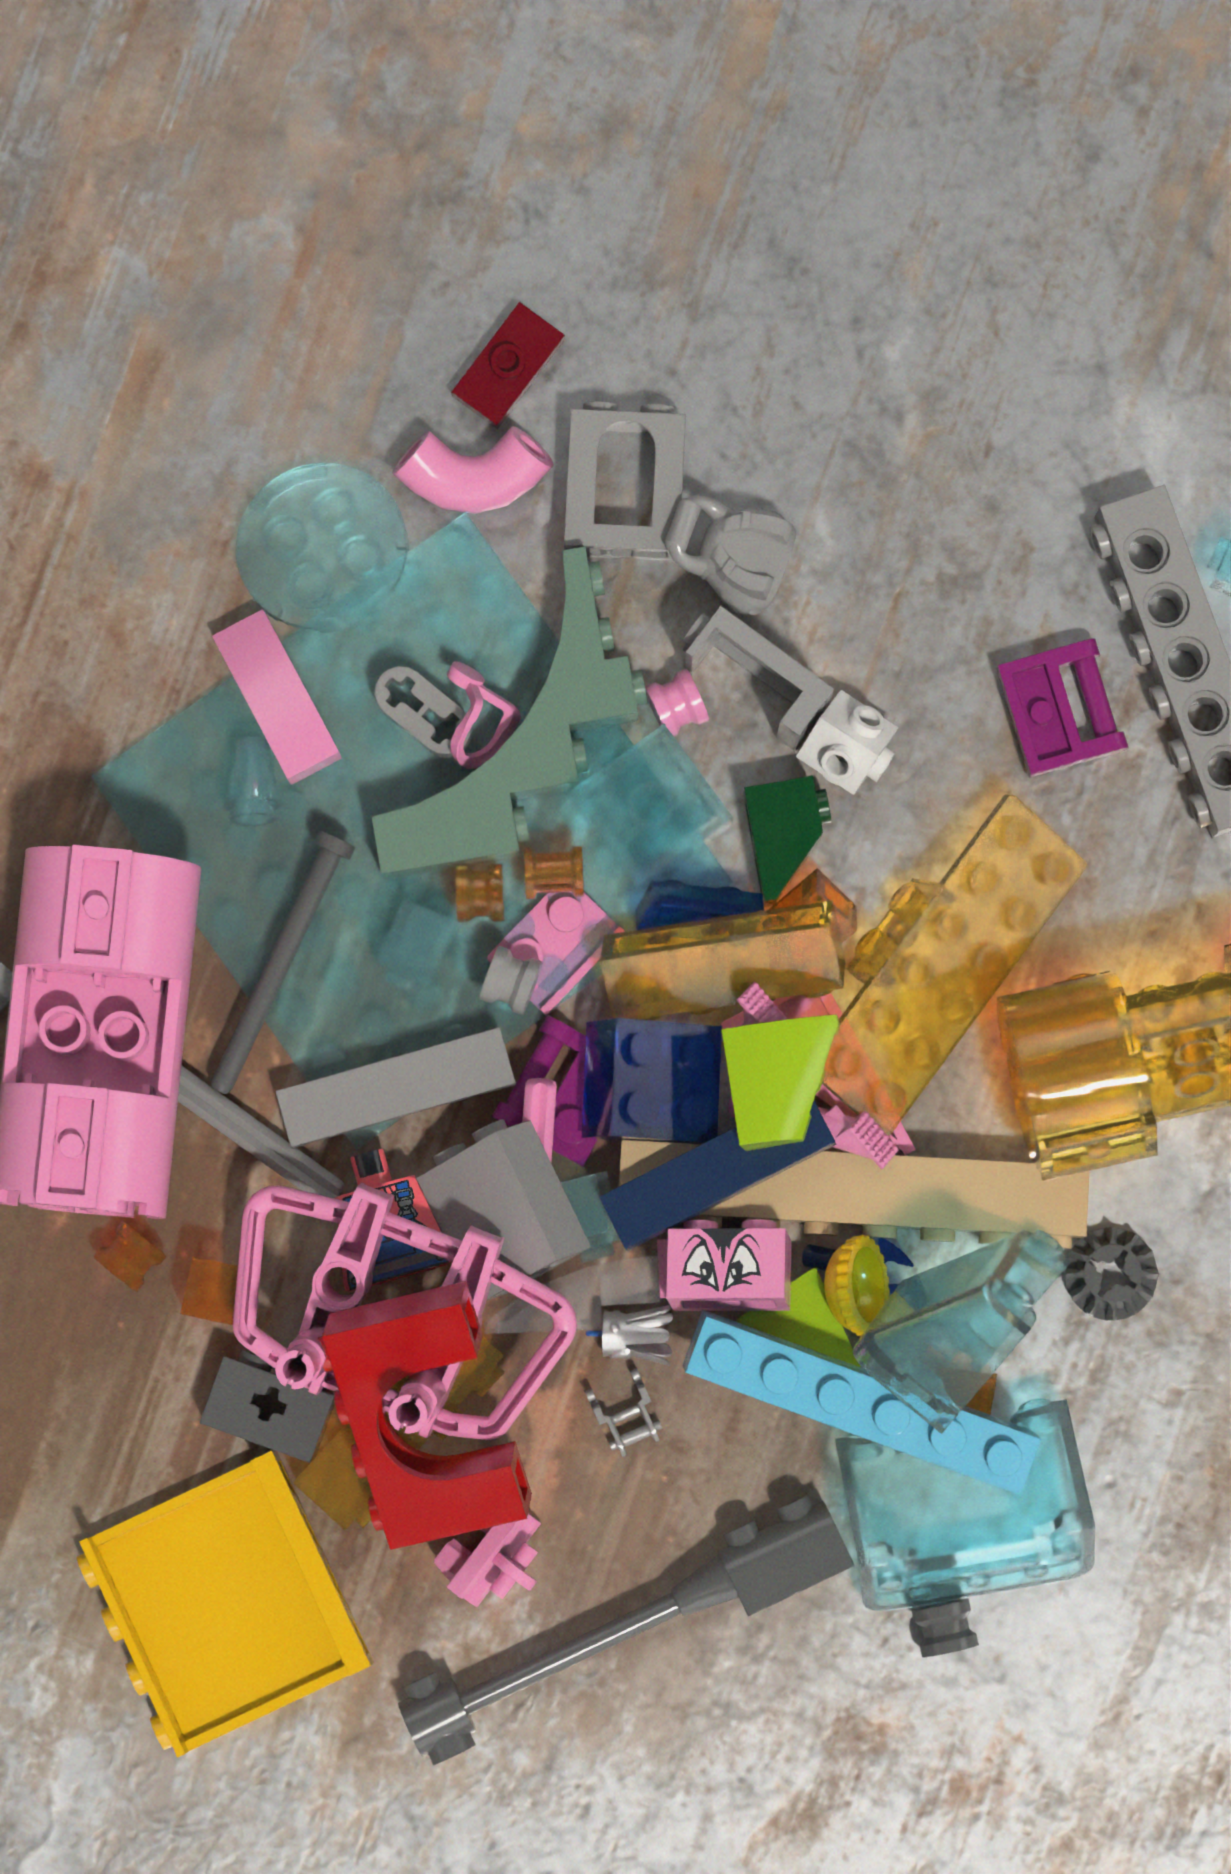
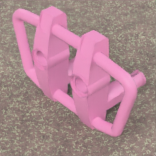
(356, 1248)

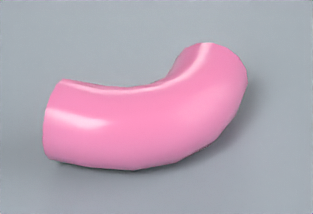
(477, 481)

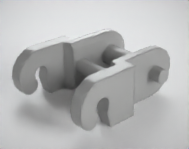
(635, 1435)

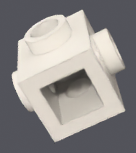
(849, 743)

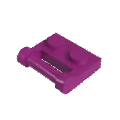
(1044, 714)
(569, 1097)

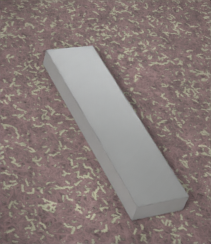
(395, 1087)

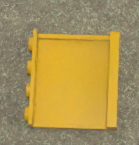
(224, 1604)

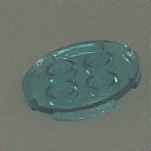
(322, 547)

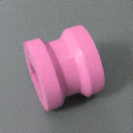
(677, 702)

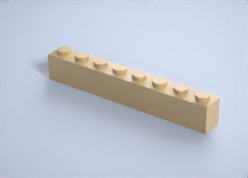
(908, 1193)

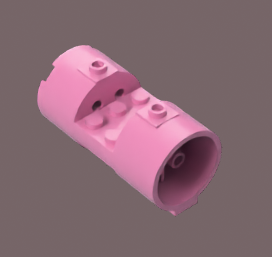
(96, 1030)

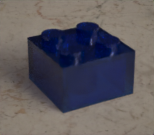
(651, 1081)

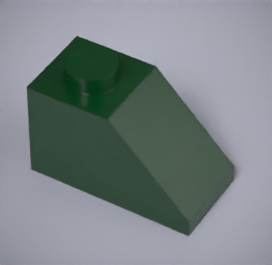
(784, 830)

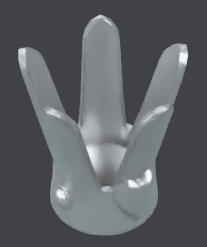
(635, 1334)

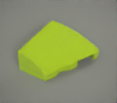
(775, 1077)

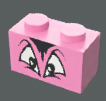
(729, 1267)

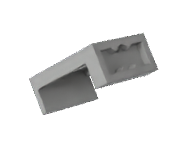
(612, 540)
(768, 664)

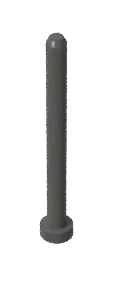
(280, 959)

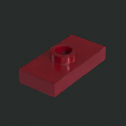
(508, 365)

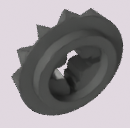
(1084, 1281)

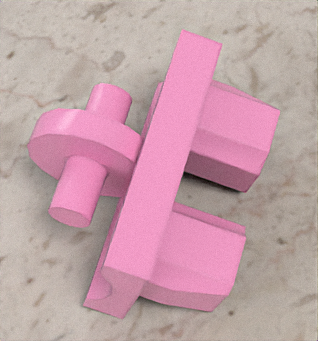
(493, 1564)

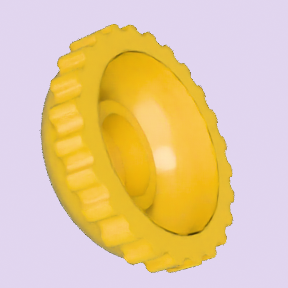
(856, 1283)

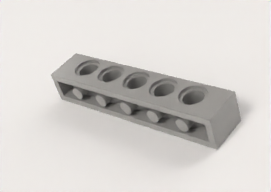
(1152, 521)

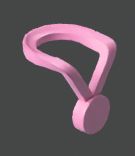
(473, 682)

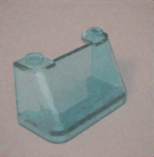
(958, 1323)
(949, 1537)

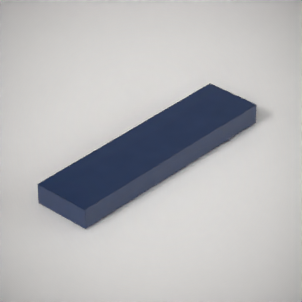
(703, 1180)

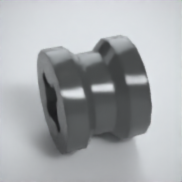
(945, 1627)

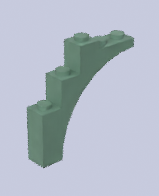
(582, 692)

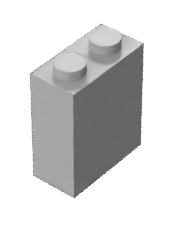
(509, 1191)

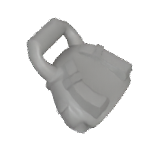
(739, 553)

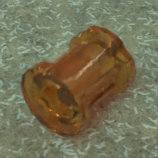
(553, 872)

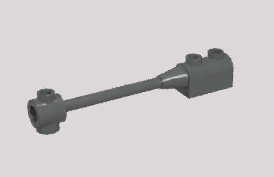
(754, 1566)

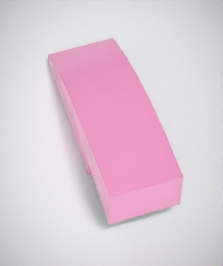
(277, 697)

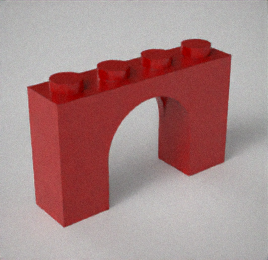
(416, 1492)

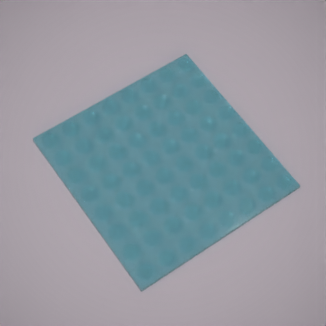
(333, 1003)

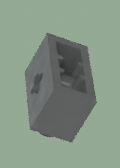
(234, 1410)

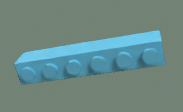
(856, 1402)

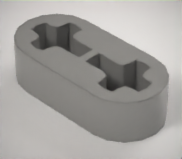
(414, 722)

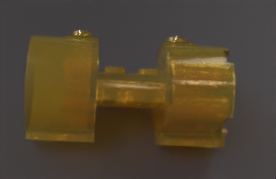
(1107, 1065)

